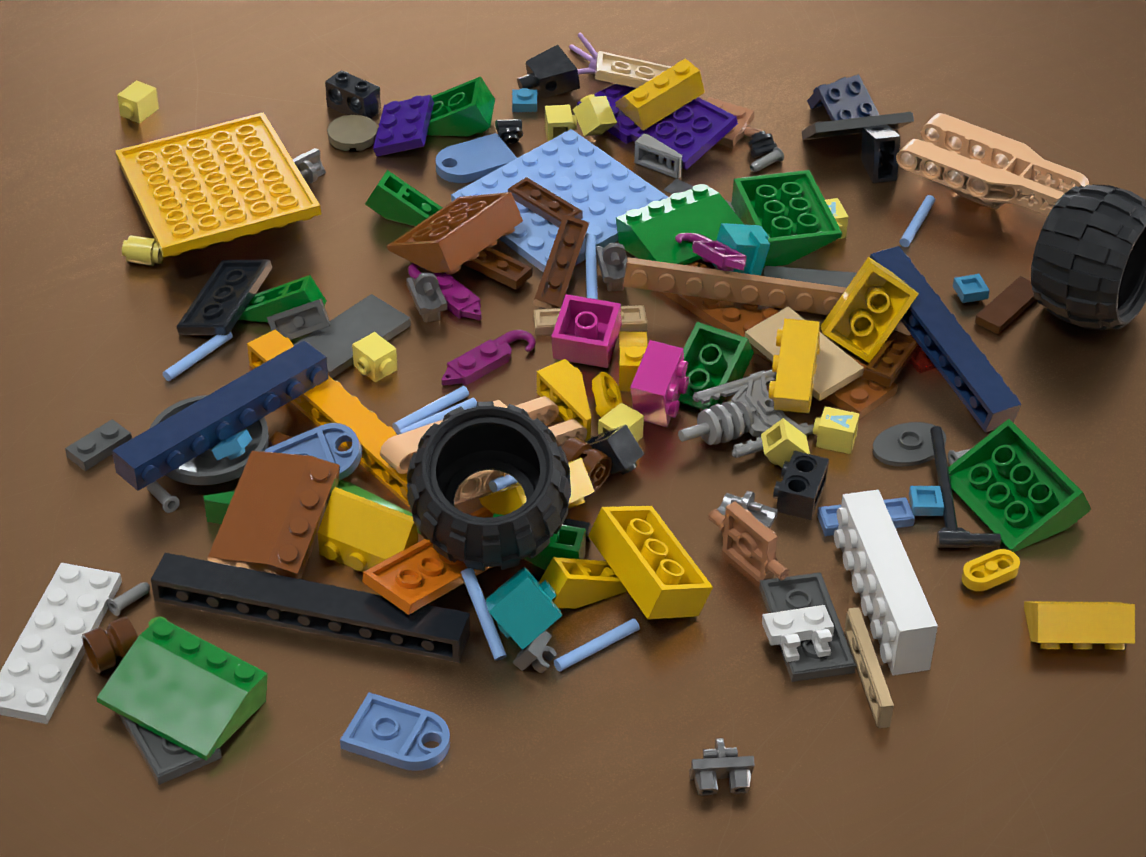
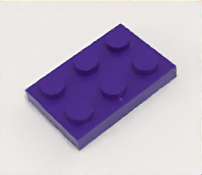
(403, 125)

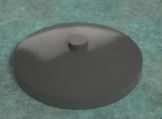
(205, 467)

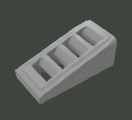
(645, 154)

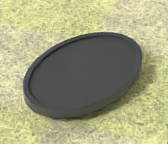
(905, 444)

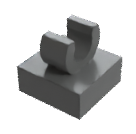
(534, 652)

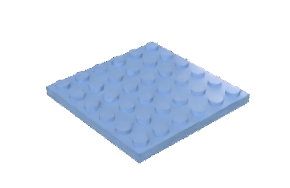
(580, 176)

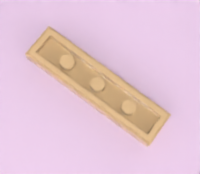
(632, 319)
(868, 668)

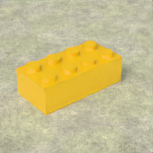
(650, 562)

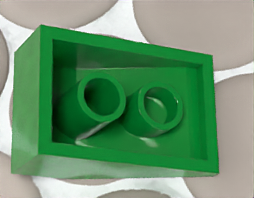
(462, 110)
(713, 360)

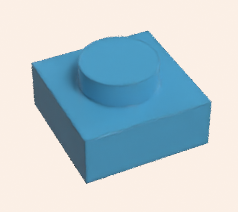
(524, 100)
(971, 288)
(233, 446)
(926, 500)

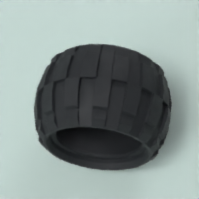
(1092, 257)
(481, 441)

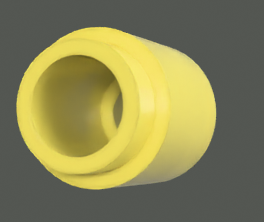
(141, 250)

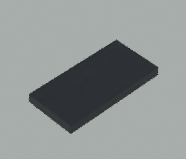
(224, 297)

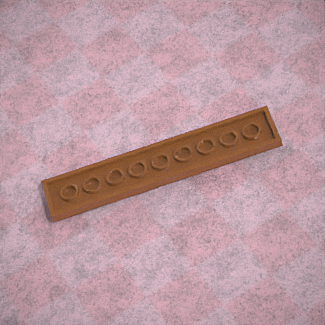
(858, 396)

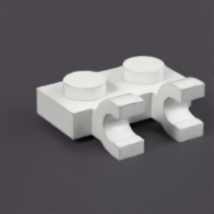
(797, 625)

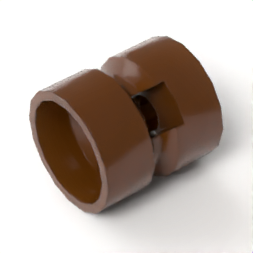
(596, 463)
(107, 646)

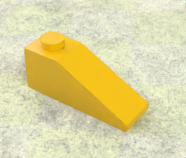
(631, 351)
(566, 388)
(581, 581)

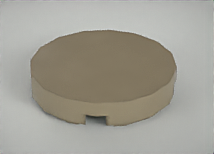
(352, 132)

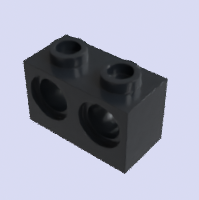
(352, 95)
(801, 485)

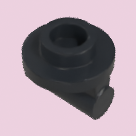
(509, 130)
(761, 144)

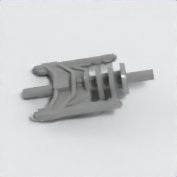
(746, 412)

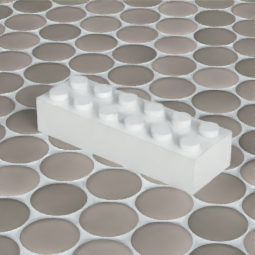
(885, 583)

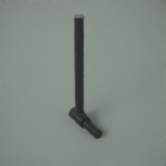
(951, 535)

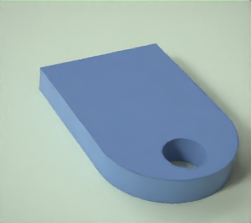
(473, 159)
(323, 444)
(396, 734)

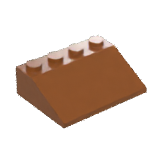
(458, 232)
(275, 513)

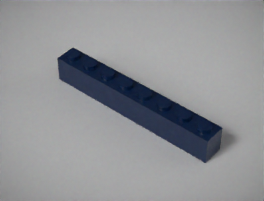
(951, 347)
(220, 415)

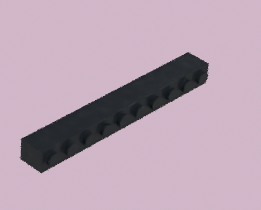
(309, 607)

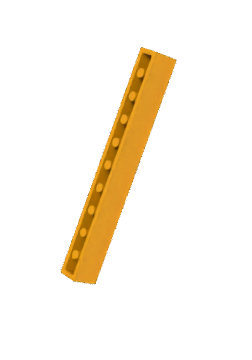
(333, 404)

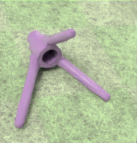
(592, 66)

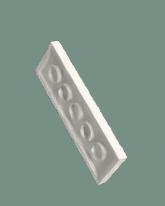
(52, 641)

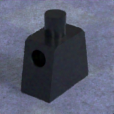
(550, 73)
(880, 145)

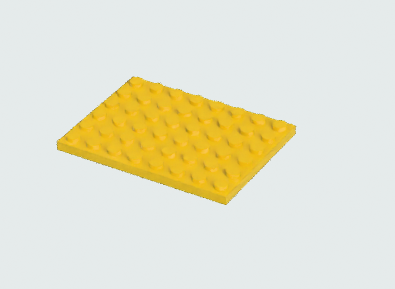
(216, 184)

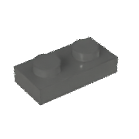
(300, 320)
(97, 444)

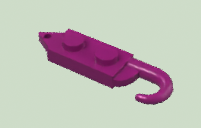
(714, 251)
(459, 299)
(484, 358)

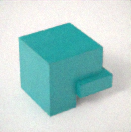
(748, 240)
(523, 607)

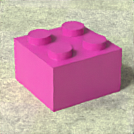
(586, 331)
(659, 383)

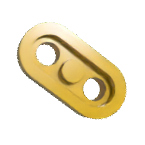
(606, 393)
(990, 570)

